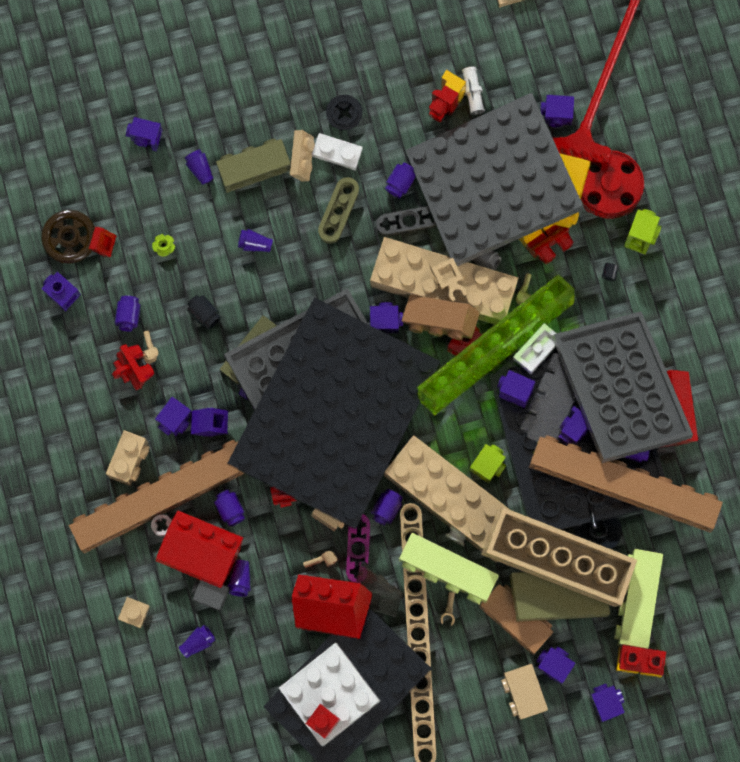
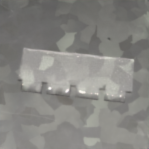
(552, 407)

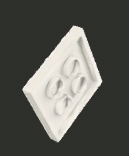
(333, 683)

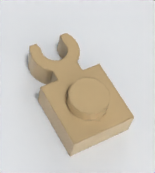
(448, 277)

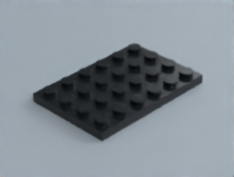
(387, 667)

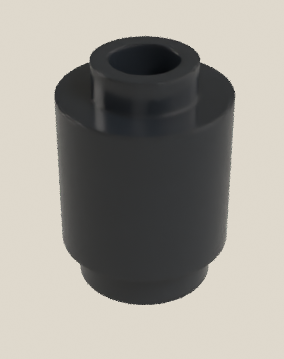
(203, 311)

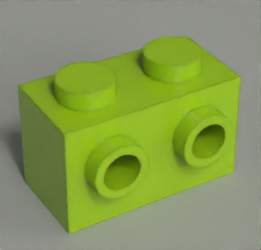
(643, 231)

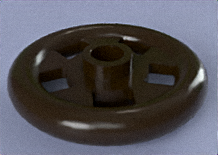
(50, 243)

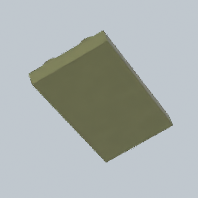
(544, 600)

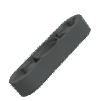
(427, 224)

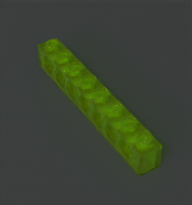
(495, 345)

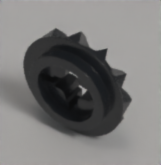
(344, 102)

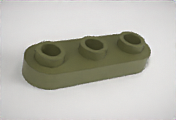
(338, 201)

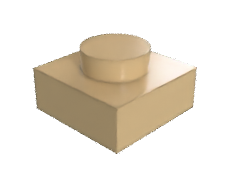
(134, 612)

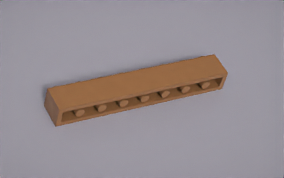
(626, 484)
(154, 499)

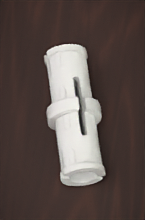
(473, 91)

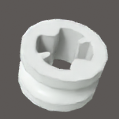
(154, 524)
(456, 536)

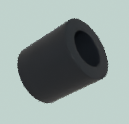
(610, 272)

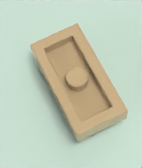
(302, 155)

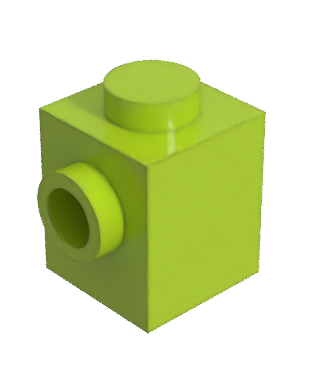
(488, 463)

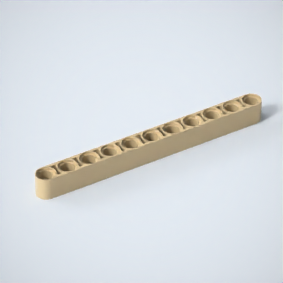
(422, 646)

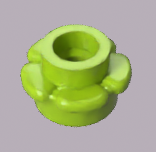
(163, 251)

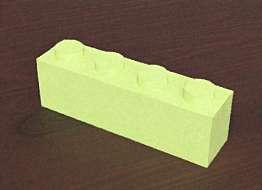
(448, 568)
(640, 600)

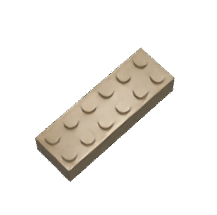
(407, 272)
(444, 491)
(559, 557)

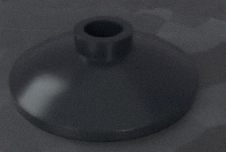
(610, 533)

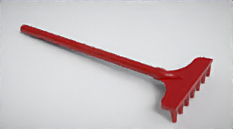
(581, 142)

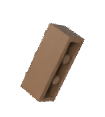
(440, 317)
(501, 609)

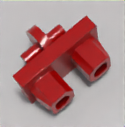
(128, 368)

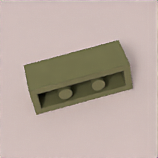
(253, 165)

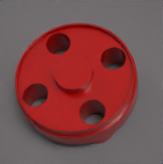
(611, 185)

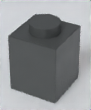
(210, 595)

